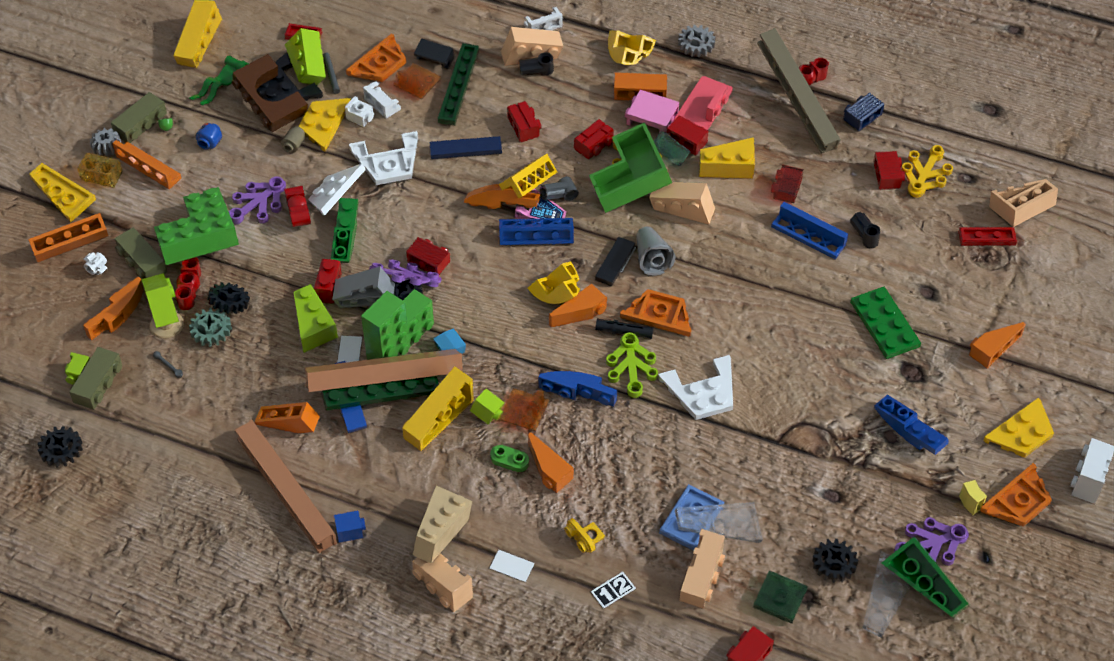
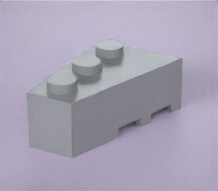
(362, 288)

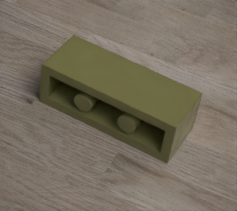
(139, 117)
(139, 254)
(96, 378)

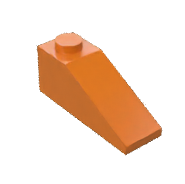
(582, 307)
(994, 343)
(288, 417)
(552, 468)

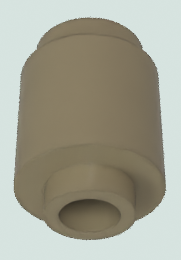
(293, 139)

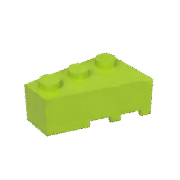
(313, 319)

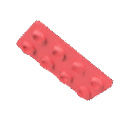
(705, 102)

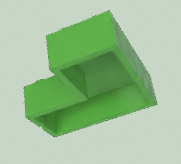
(635, 175)
(203, 232)
(396, 324)

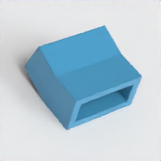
(450, 340)

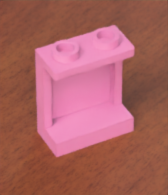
(652, 110)

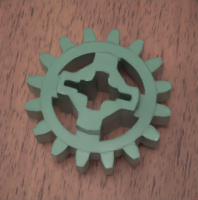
(210, 327)

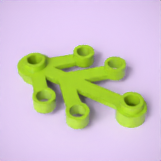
(631, 363)

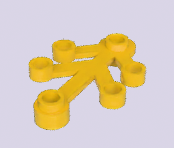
(918, 187)

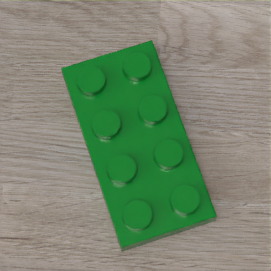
(885, 322)

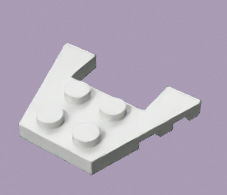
(388, 165)
(704, 396)

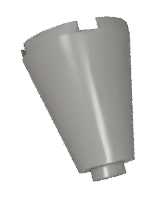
(653, 252)

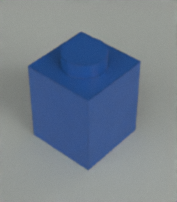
(349, 526)

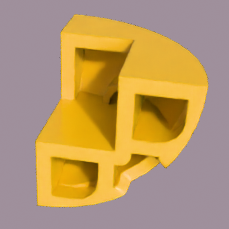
(628, 48)
(557, 286)

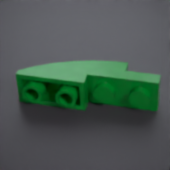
(345, 230)

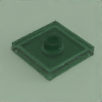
(780, 597)

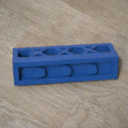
(813, 228)
(536, 231)

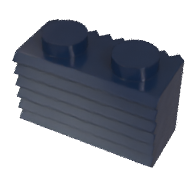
(863, 111)

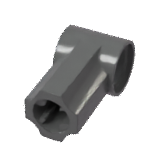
(562, 189)

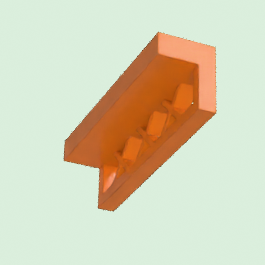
(146, 164)

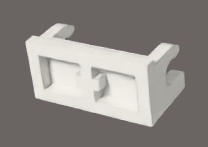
(547, 22)
(380, 100)

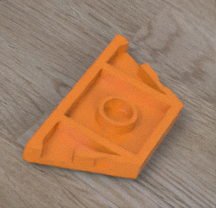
(379, 61)
(659, 311)
(1019, 499)

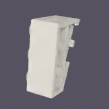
(1092, 470)

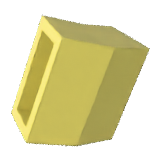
(972, 497)

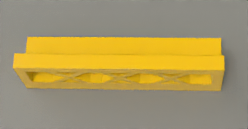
(530, 171)

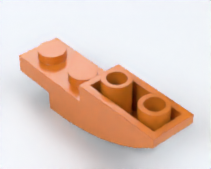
(493, 197)
(121, 307)

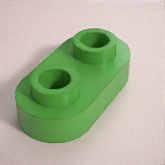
(508, 458)

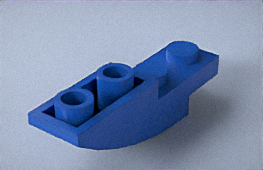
(571, 383)
(908, 425)

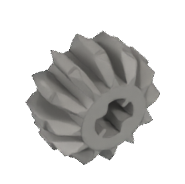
(103, 142)

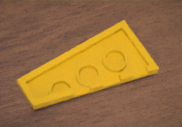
(62, 192)

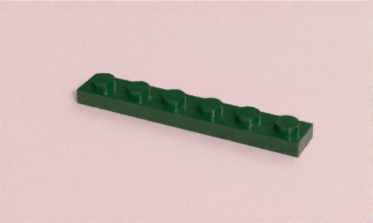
(458, 84)
(378, 392)

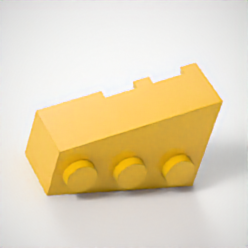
(728, 160)

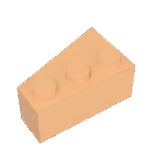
(529, 44)
(1025, 202)
(703, 569)
(444, 581)

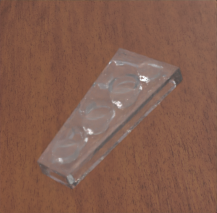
(731, 520)
(885, 598)

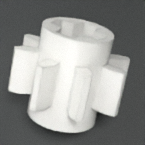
(95, 263)

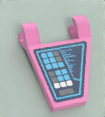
(544, 209)

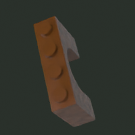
(272, 113)

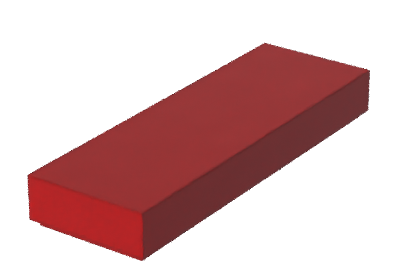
(987, 236)

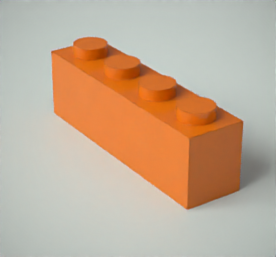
(68, 237)

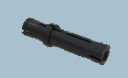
(623, 328)

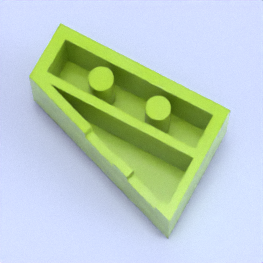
(306, 56)
(159, 296)

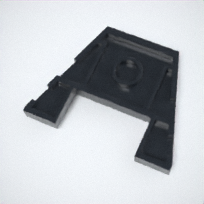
(282, 86)

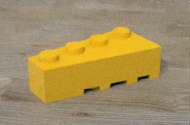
(197, 33)
(439, 409)

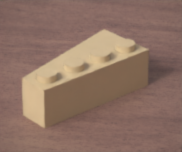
(441, 523)

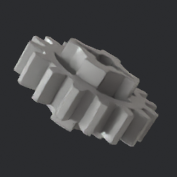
(696, 40)

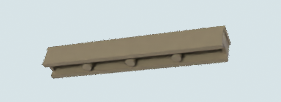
(798, 91)

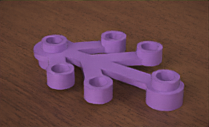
(274, 186)
(411, 273)
(935, 541)

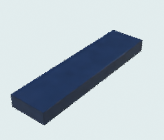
(465, 147)

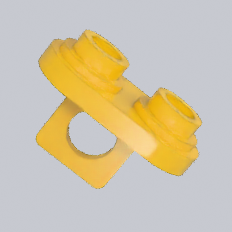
(583, 540)

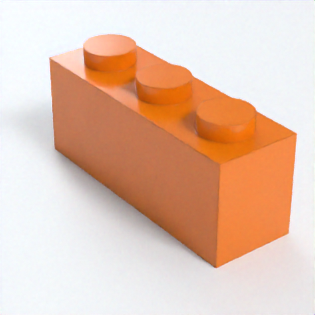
(629, 84)

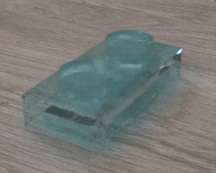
(671, 148)

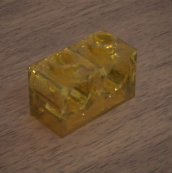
(100, 170)

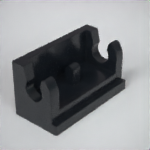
(434, 52)

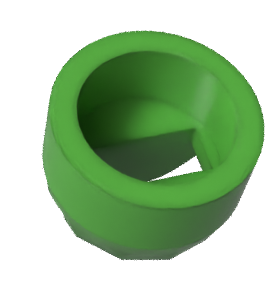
(165, 124)

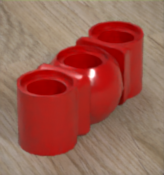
(815, 71)
(297, 206)
(188, 283)

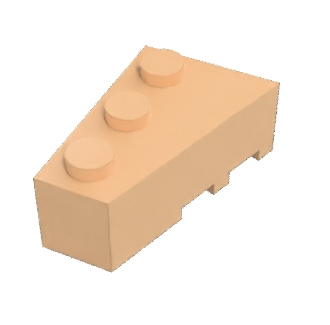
(684, 200)

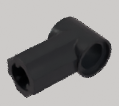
(543, 65)
(869, 232)

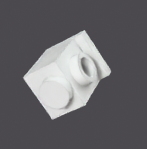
(359, 112)

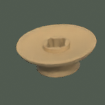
(168, 330)

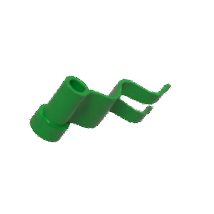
(224, 78)

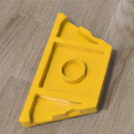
(323, 120)
(1023, 431)

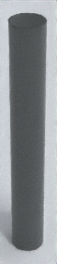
(333, 80)

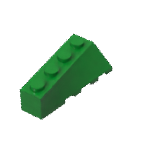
(921, 571)

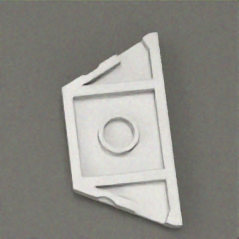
(334, 187)

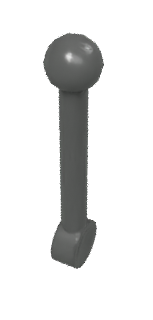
(178, 373)

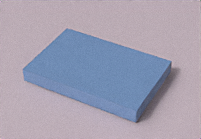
(690, 498)

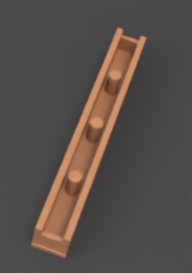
(382, 370)
(286, 487)

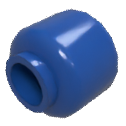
(208, 136)

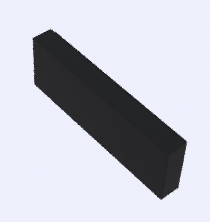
(615, 261)

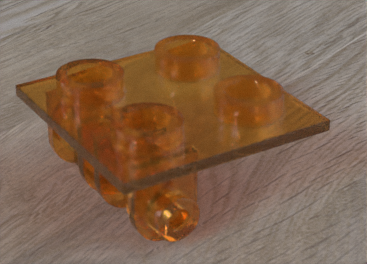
(416, 81)
(524, 409)

